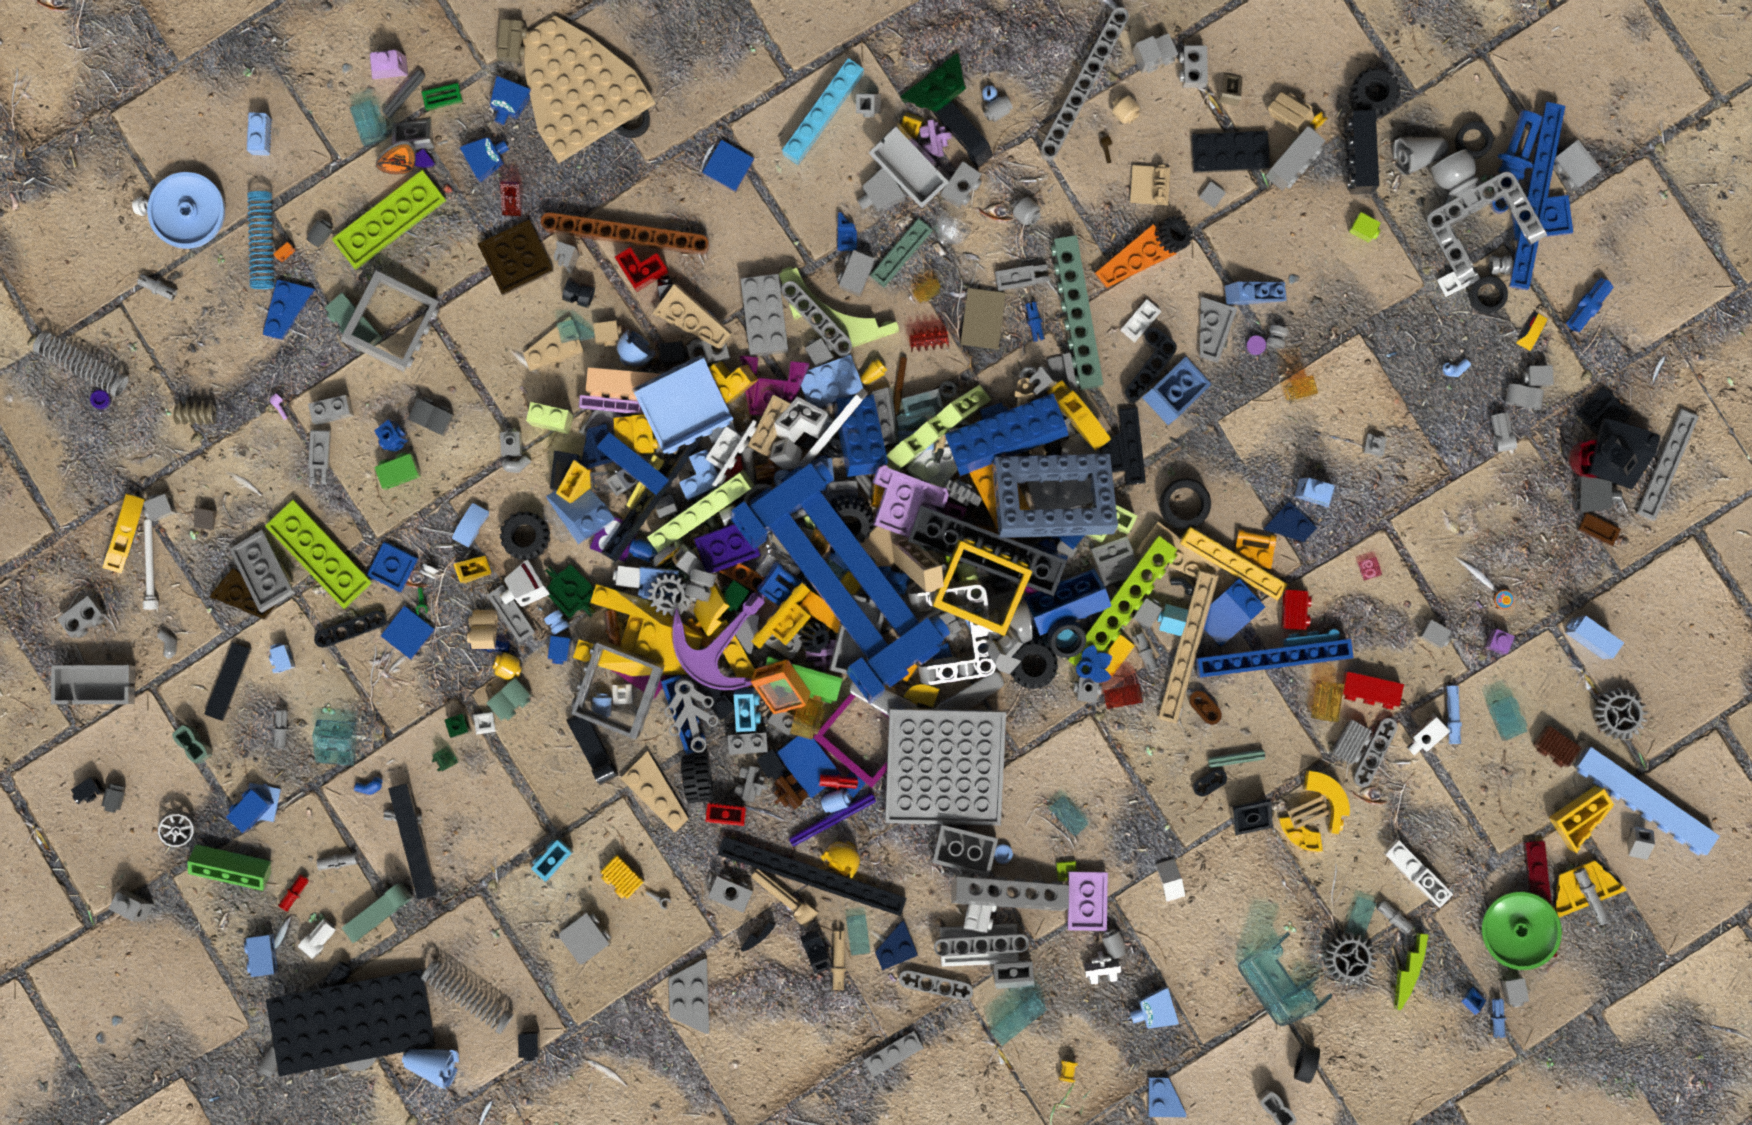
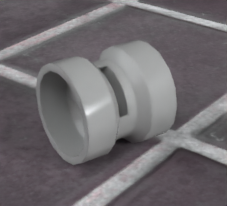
(1500, 265)
(1277, 336)

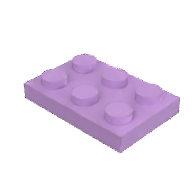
(1087, 901)

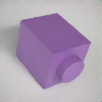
(1499, 641)

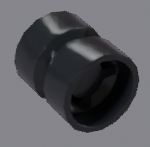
(577, 292)

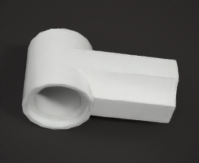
(314, 942)

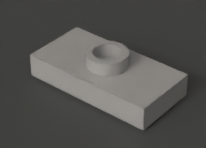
(783, 722)

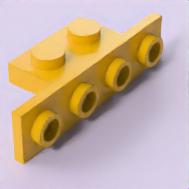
(786, 620)

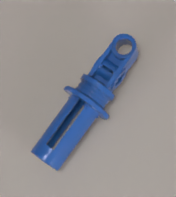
(1515, 164)

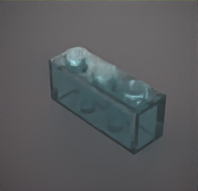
(1018, 1019)

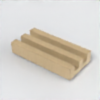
(1322, 806)

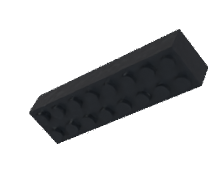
(941, 530)

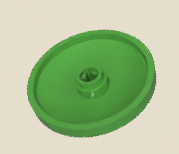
(1522, 930)

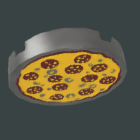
(664, 555)

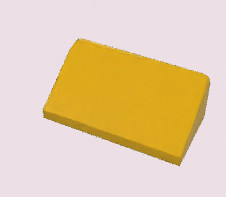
(1119, 651)

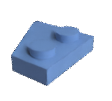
(1163, 1099)

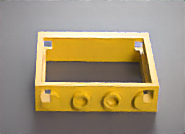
(967, 615)

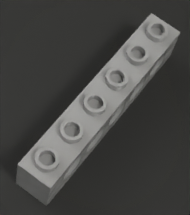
(962, 895)

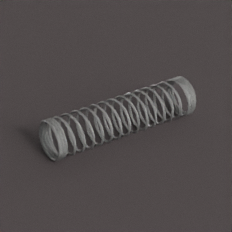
(116, 382)
(503, 1021)

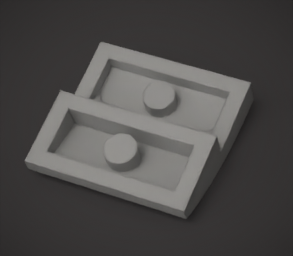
(1114, 561)

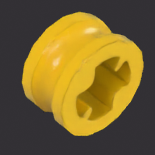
(1318, 120)

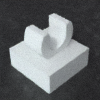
(622, 694)

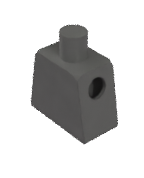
(1595, 495)

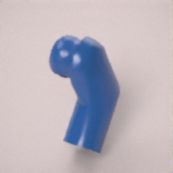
(370, 788)

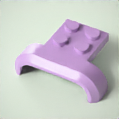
(903, 500)

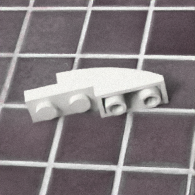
(1418, 873)

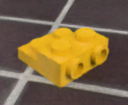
(636, 434)

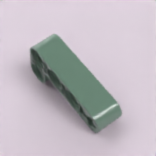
(377, 912)

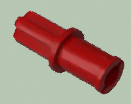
(837, 781)
(293, 893)

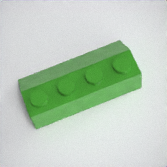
(817, 682)

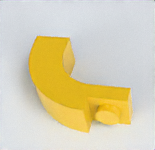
(1334, 793)

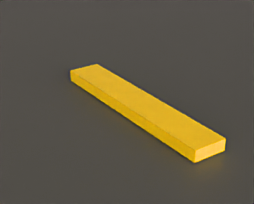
(1233, 563)

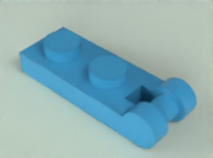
(1311, 638)

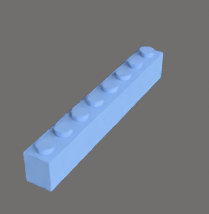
(1647, 801)

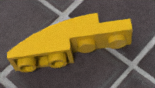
(1079, 415)
(123, 533)

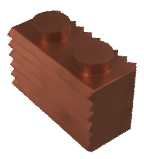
(1557, 746)

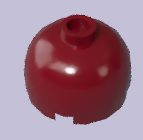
(1581, 456)

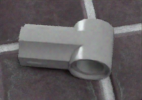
(1503, 436)

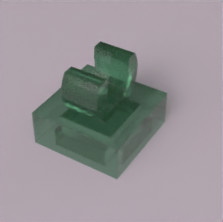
(444, 759)

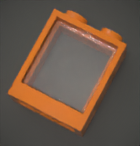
(780, 687)

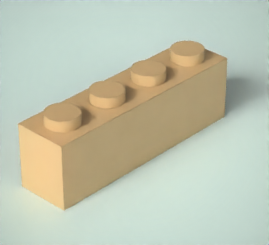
(918, 565)

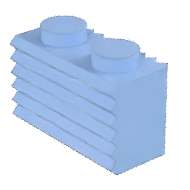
(258, 134)

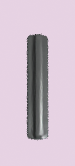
(403, 93)

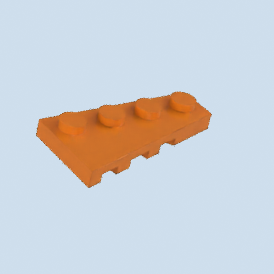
(1134, 258)

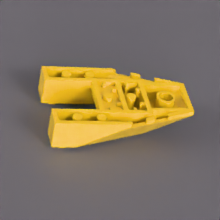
(645, 634)

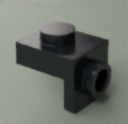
(665, 285)

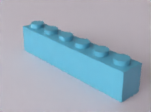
(823, 111)

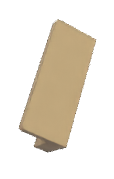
(766, 433)

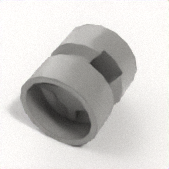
(700, 585)

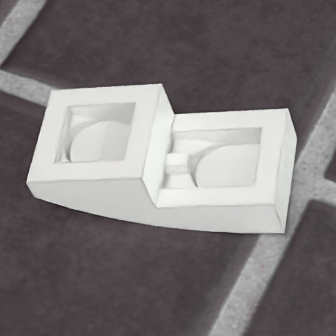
(1451, 284)
(1140, 320)

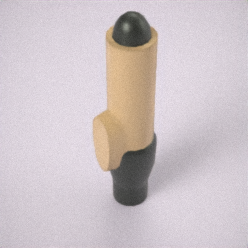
(939, 449)

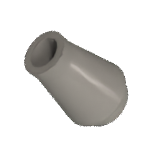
(268, 1064)

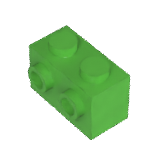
(397, 471)

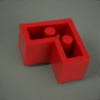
(643, 273)

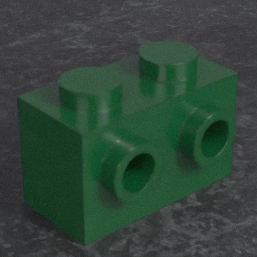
(735, 595)

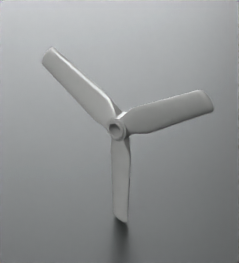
(963, 700)

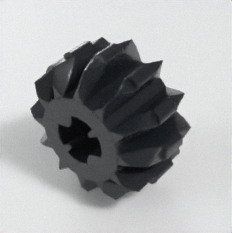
(815, 636)

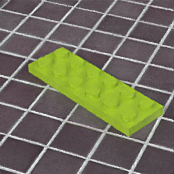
(388, 219)
(318, 554)

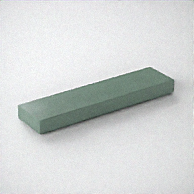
(901, 252)

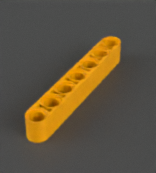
(819, 609)

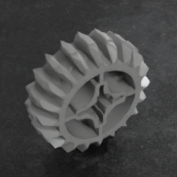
(1625, 707)
(1354, 951)

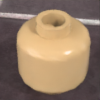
(1126, 109)

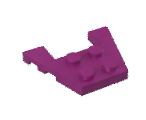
(761, 392)

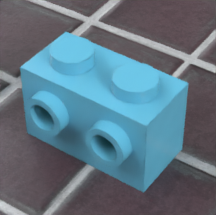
(746, 709)
(552, 860)

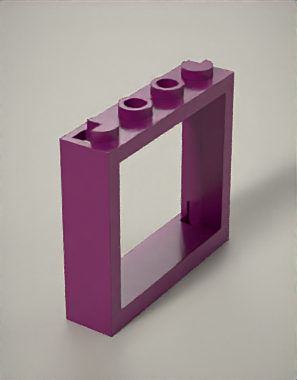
(841, 756)

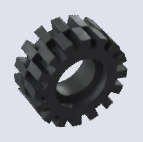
(1182, 232)

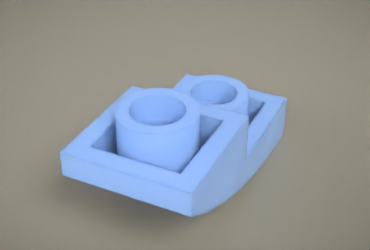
(470, 525)

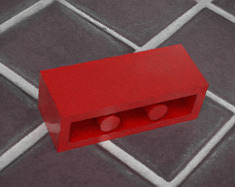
(1372, 690)

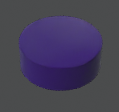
(100, 399)

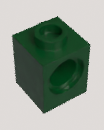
(458, 725)

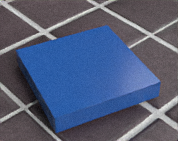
(728, 165)
(392, 567)
(407, 632)

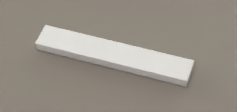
(833, 428)

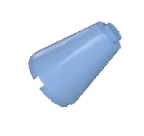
(433, 1065)

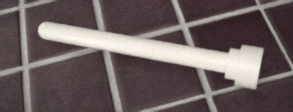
(150, 601)

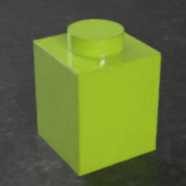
(1365, 227)

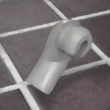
(515, 466)
(170, 644)

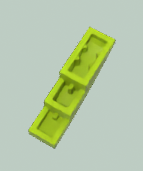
(1407, 978)

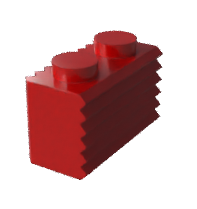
(1295, 610)
(726, 814)

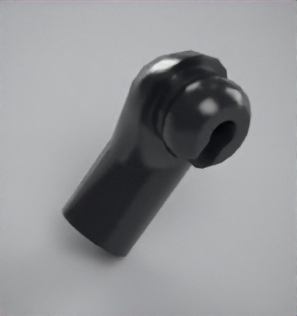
(1185, 581)

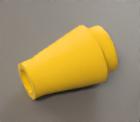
(873, 372)

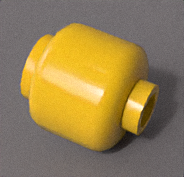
(506, 666)

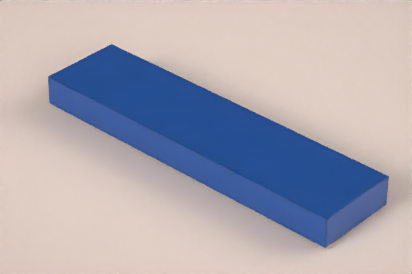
(632, 463)

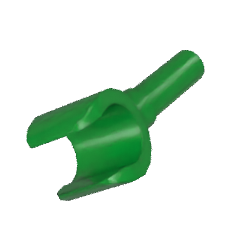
(421, 602)

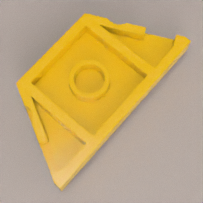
(1568, 889)

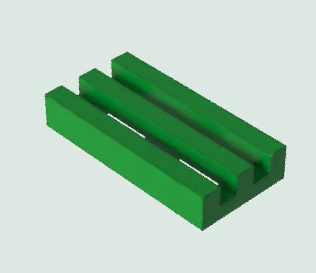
(444, 103)

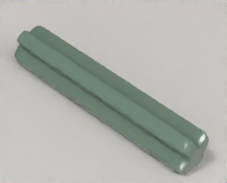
(1236, 758)

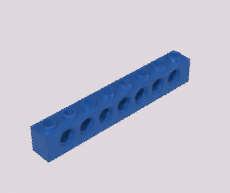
(1274, 658)

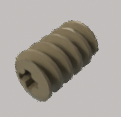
(195, 413)

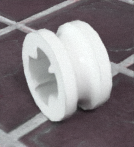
(429, 571)

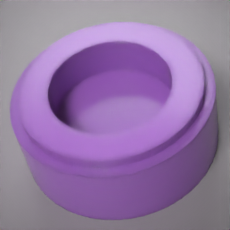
(1256, 345)

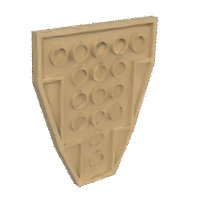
(578, 87)

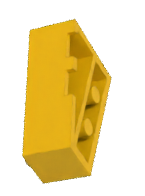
(1581, 816)

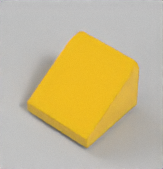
(912, 124)

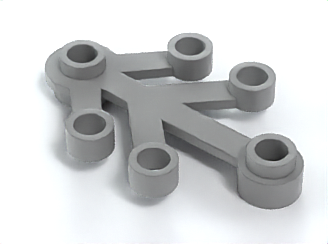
(690, 712)

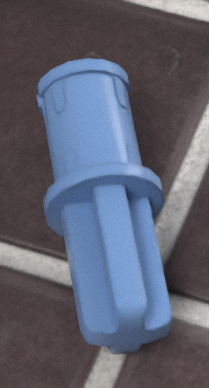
(1498, 1018)

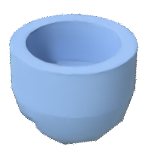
(993, 91)

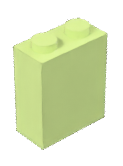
(549, 418)

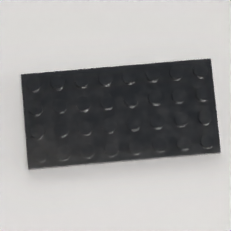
(350, 1022)

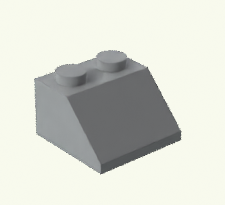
(1575, 166)

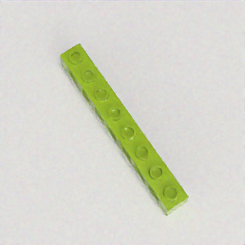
(1168, 553)

